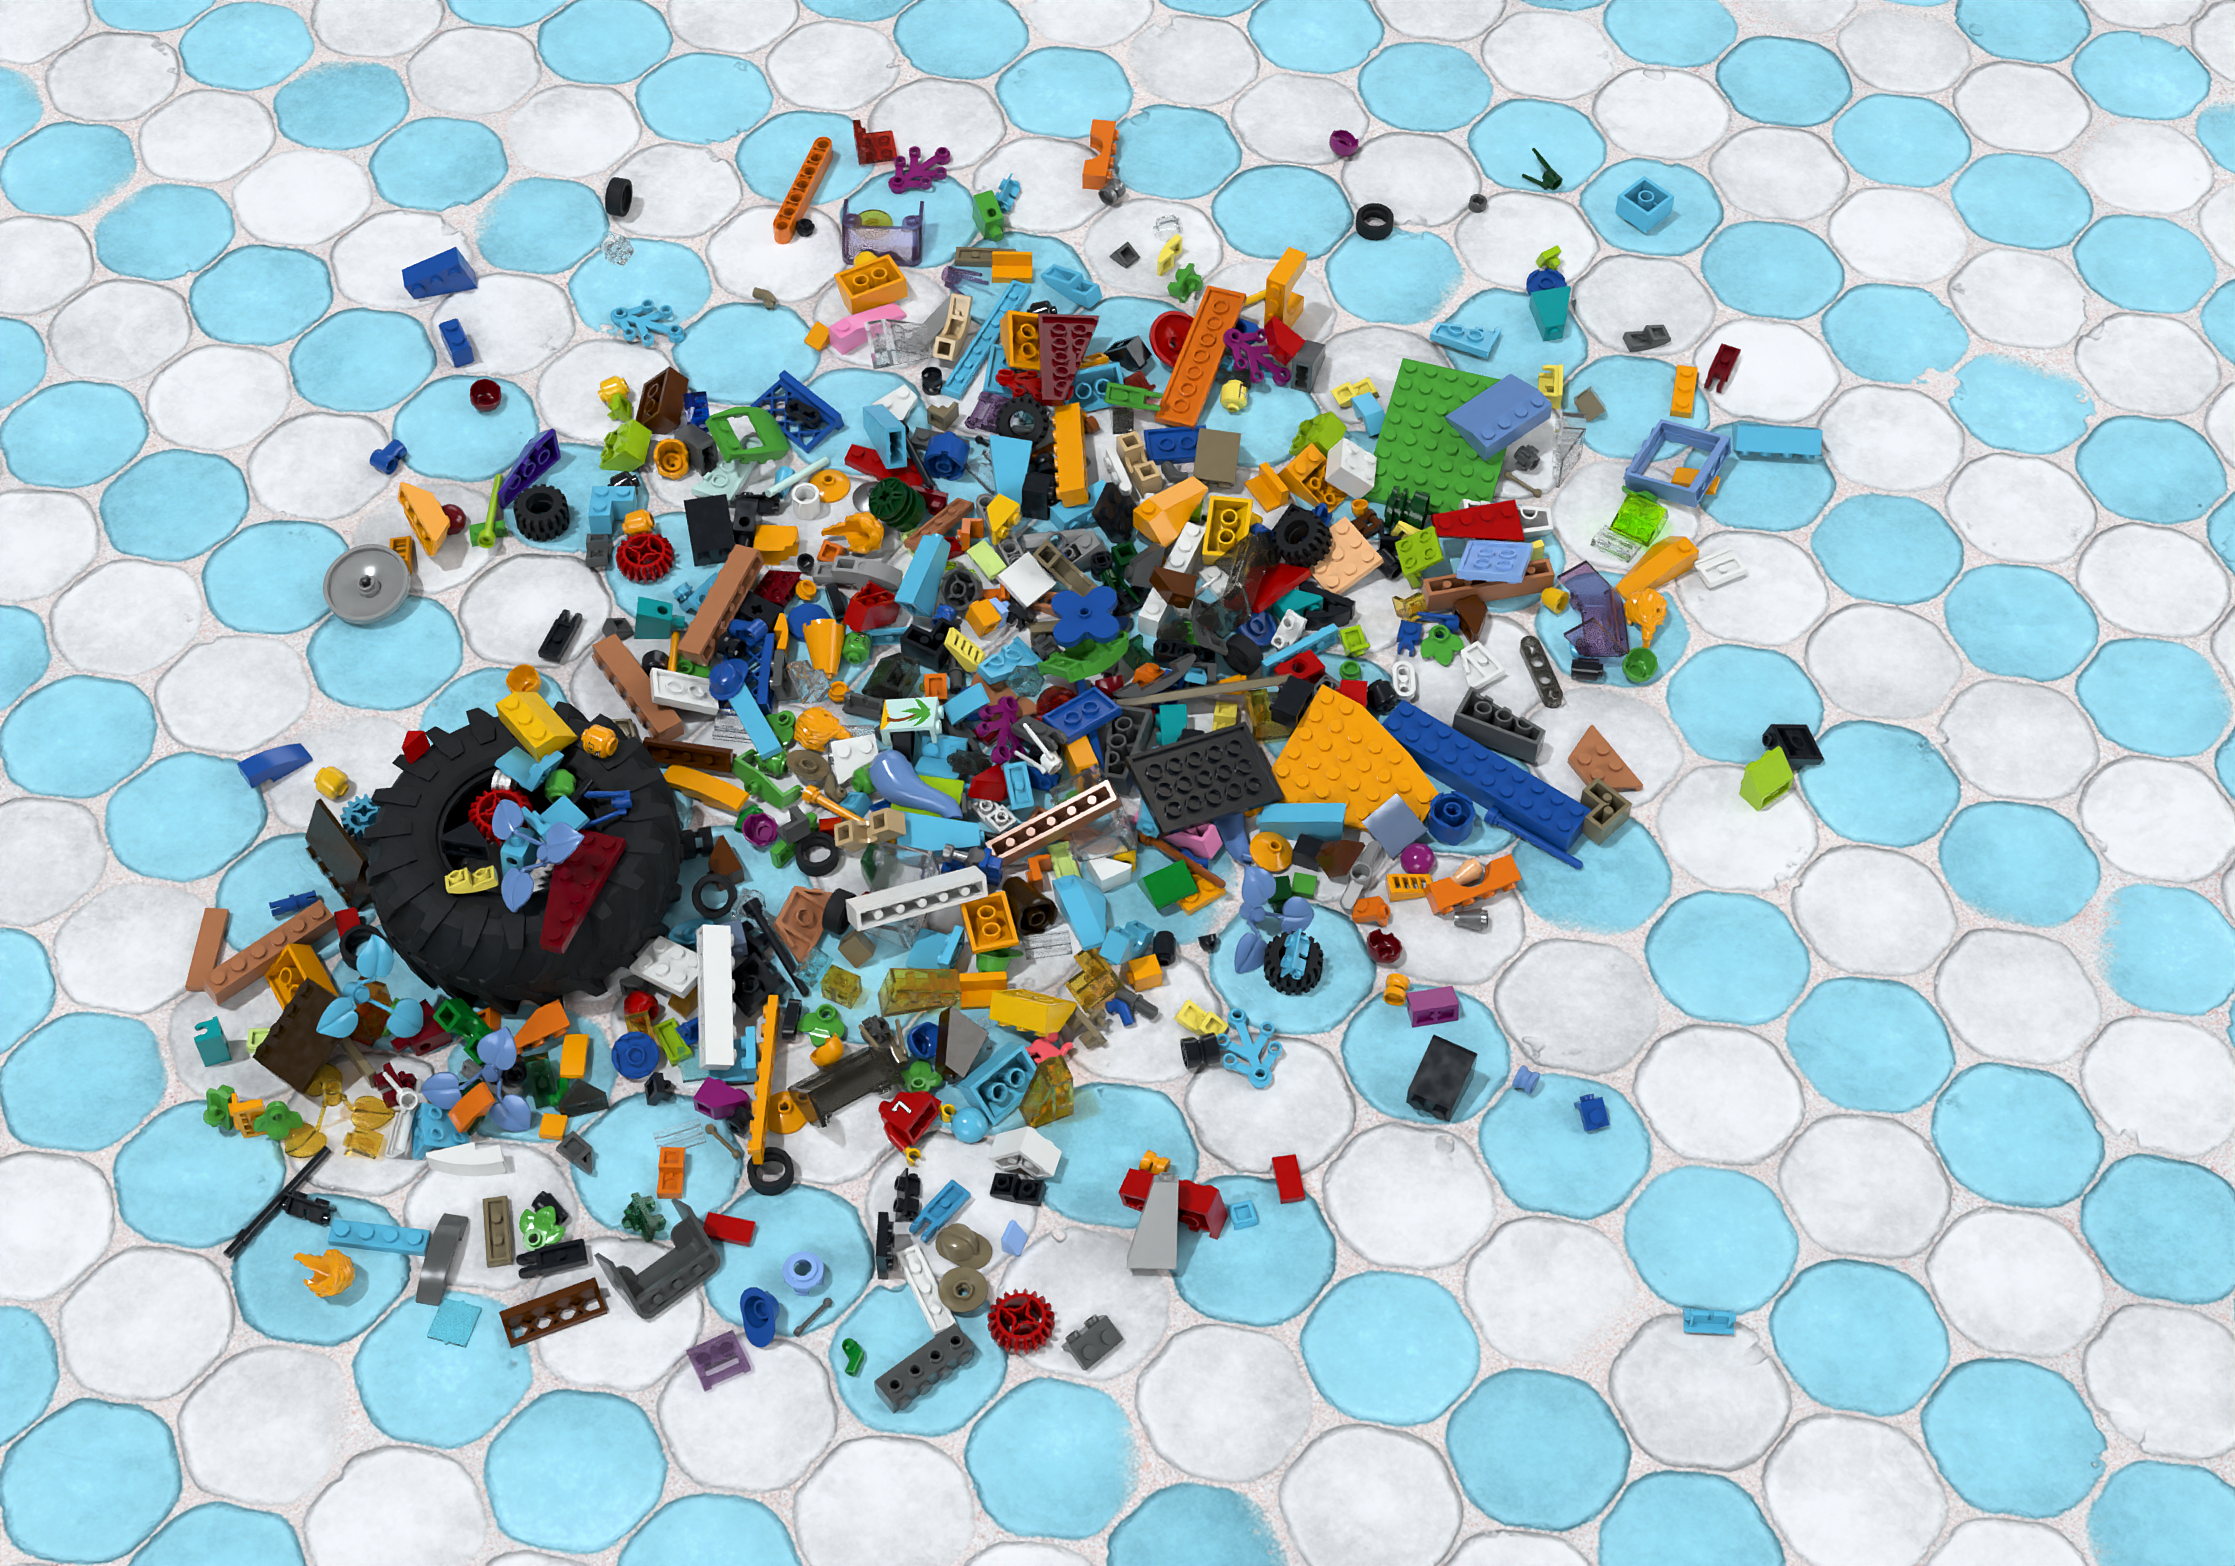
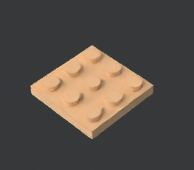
(1348, 560)

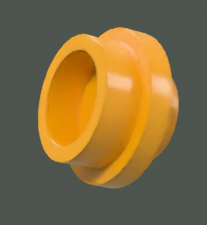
(806, 590)
(837, 691)

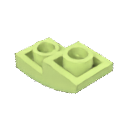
(986, 559)

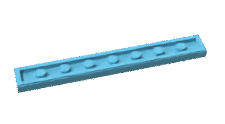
(980, 346)

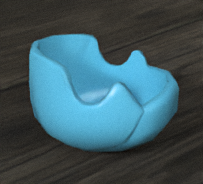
(969, 1125)

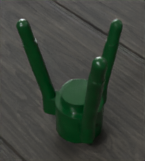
(1550, 177)
(1111, 579)

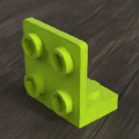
(1418, 553)

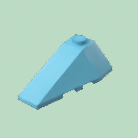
(1082, 908)

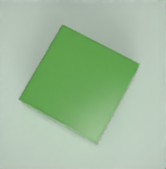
(1303, 885)

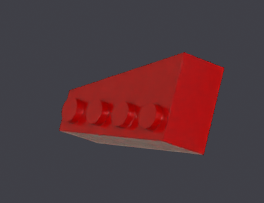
(1197, 1204)

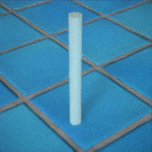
(797, 477)

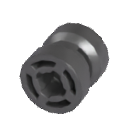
(1110, 193)

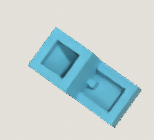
(1371, 412)

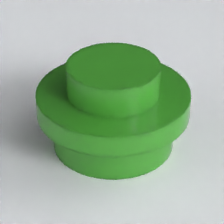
(1350, 670)

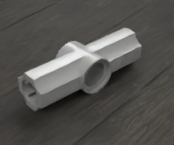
(1033, 541)

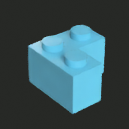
(610, 504)

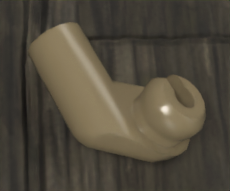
(765, 295)
(831, 790)

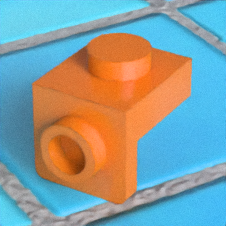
(970, 529)
(1147, 674)
(1036, 865)
(1371, 910)

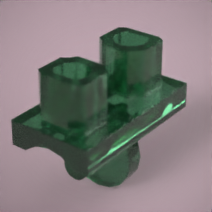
(639, 1217)

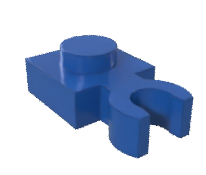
(1408, 636)

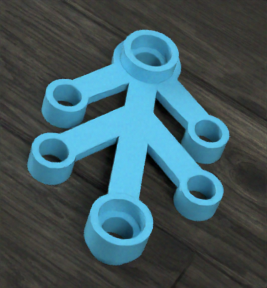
(623, 316)
(1249, 1050)

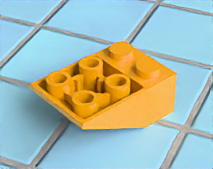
(1306, 479)

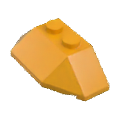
(424, 516)

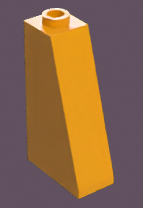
(1078, 755)

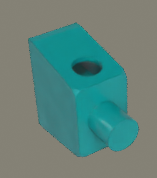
(655, 619)

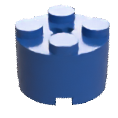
(946, 456)
(1451, 817)

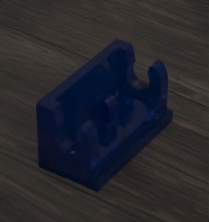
(696, 408)

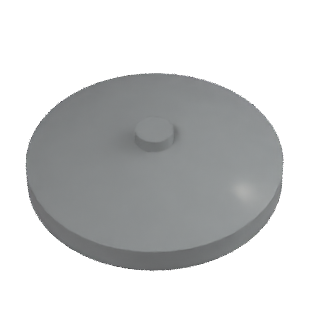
(366, 584)

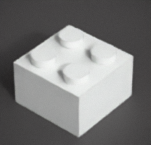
(1351, 468)

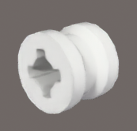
(501, 779)

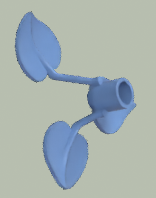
(561, 843)
(1256, 888)
(499, 1054)

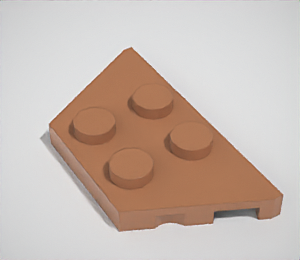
(1001, 689)
(1596, 758)
(801, 919)

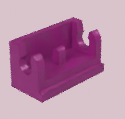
(1432, 1006)

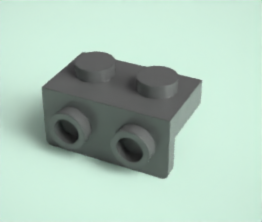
(781, 681)
(1092, 1341)

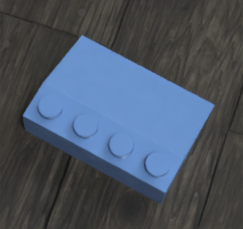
(1500, 415)

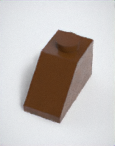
(1174, 586)
(1471, 616)
(1338, 856)
(725, 862)

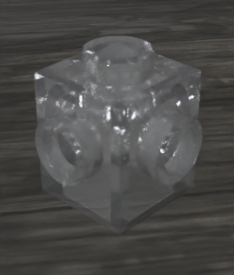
(616, 248)

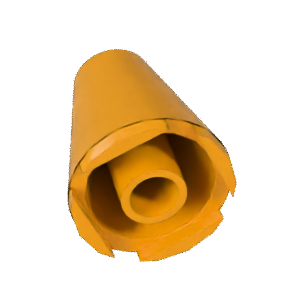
(825, 644)

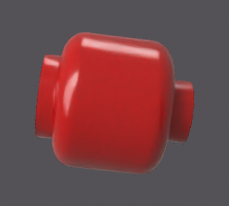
(641, 1001)

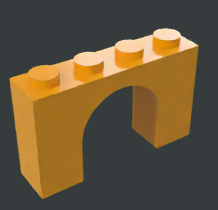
(1279, 285)

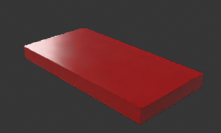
(1278, 582)

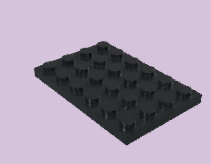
(1203, 779)

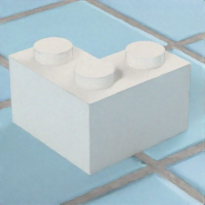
(1025, 1150)

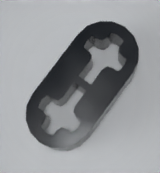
(804, 412)
(835, 601)
(791, 1019)

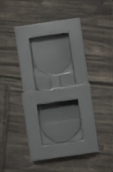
(1649, 338)
(597, 550)

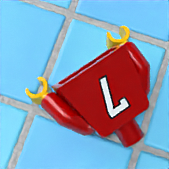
(909, 1117)

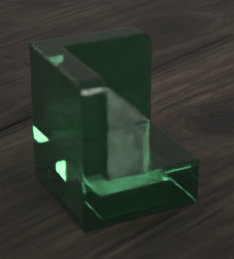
(1137, 654)

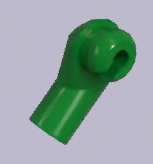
(753, 809)
(563, 1087)
(854, 1354)

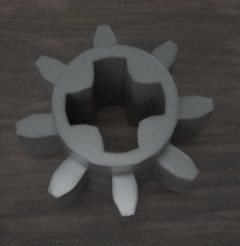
(1527, 457)
(1044, 646)
(877, 1029)

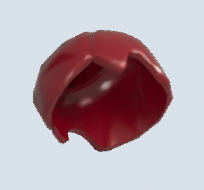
(485, 395)
(456, 516)
(1109, 685)
(1383, 947)

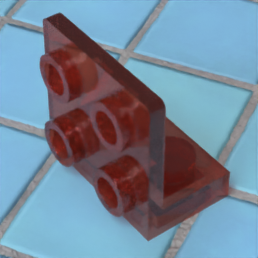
(873, 146)

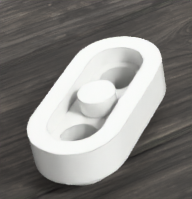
(1404, 682)

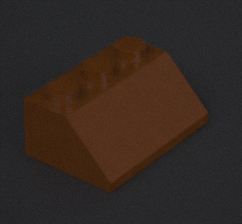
(662, 402)

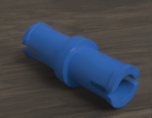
(293, 903)

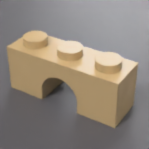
(1142, 473)
(882, 826)

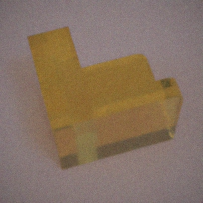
(1408, 608)

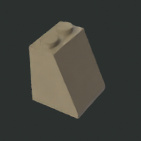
(1216, 457)

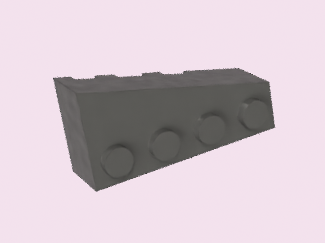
(1125, 737)

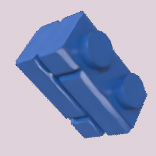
(456, 343)

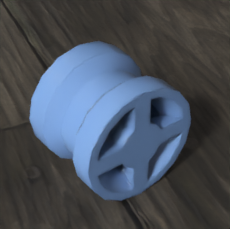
(1526, 1079)

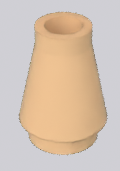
(1467, 872)

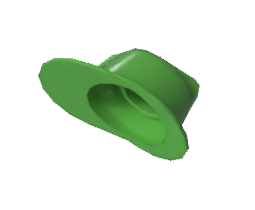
(995, 960)

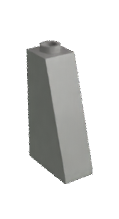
(1156, 1232)

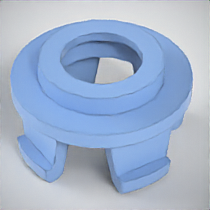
(803, 1283)

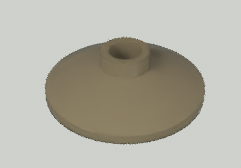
(807, 764)
(960, 1280)

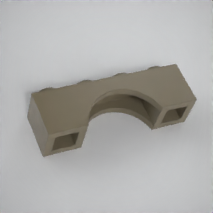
(1063, 569)

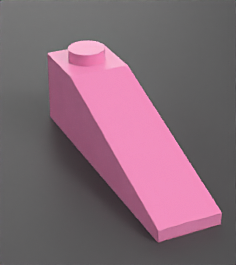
(851, 330)
(1200, 840)

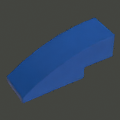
(273, 763)

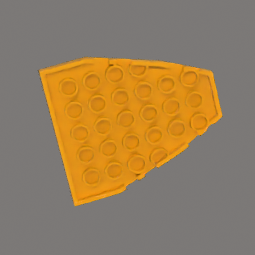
(1349, 759)

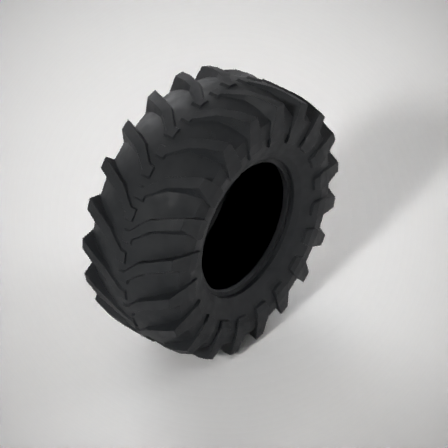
(473, 939)

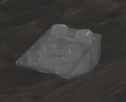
(897, 342)
(1568, 444)

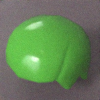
(1639, 664)

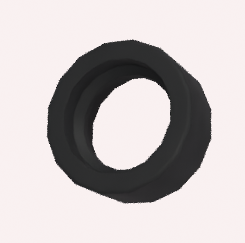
(618, 196)
(1374, 210)
(1243, 654)
(904, 743)
(816, 868)
(703, 909)
(835, 912)
(353, 935)
(774, 1187)

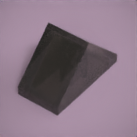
(1122, 420)
(582, 1099)

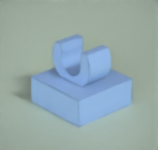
(1002, 610)

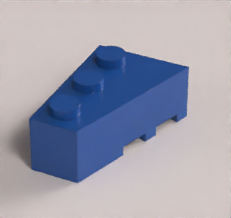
(439, 275)

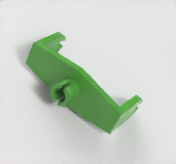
(760, 784)

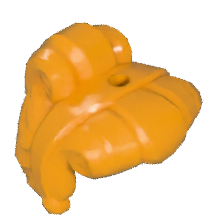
(669, 453)

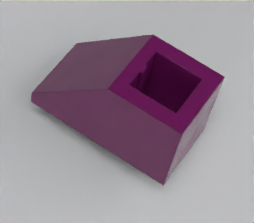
(719, 1100)

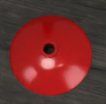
(1166, 329)

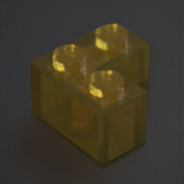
(1259, 717)
(1095, 980)

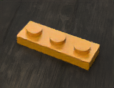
(1683, 391)

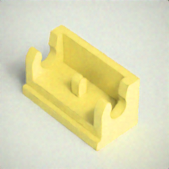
(1552, 384)

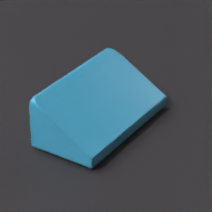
(886, 636)

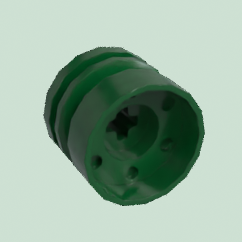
(897, 504)
(1407, 510)

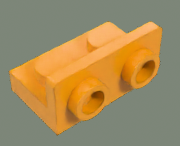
(245, 1114)

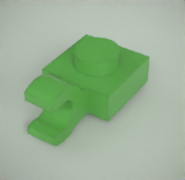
(499, 530)

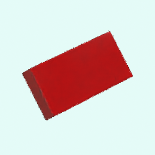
(1288, 1179)
(729, 1229)

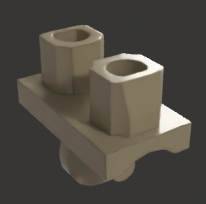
(1092, 1034)

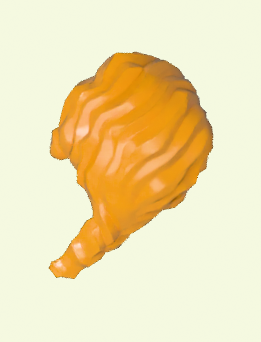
(861, 530)
(1646, 609)
(817, 727)
(331, 1272)

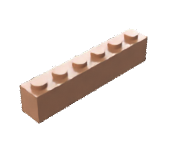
(1445, 590)
(720, 604)
(635, 686)
(1055, 823)
(258, 957)

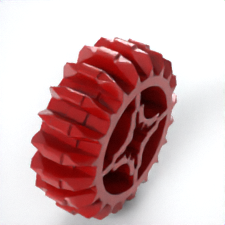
(644, 557)
(484, 808)
(1006, 1310)

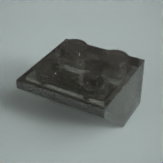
(893, 677)

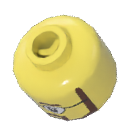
(1234, 395)

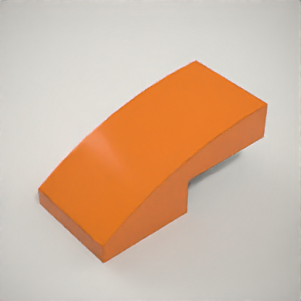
(472, 1105)
(671, 1172)

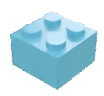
(1644, 204)

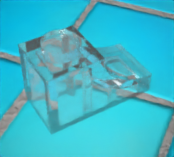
(809, 683)
(738, 912)

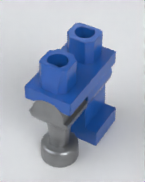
(983, 860)

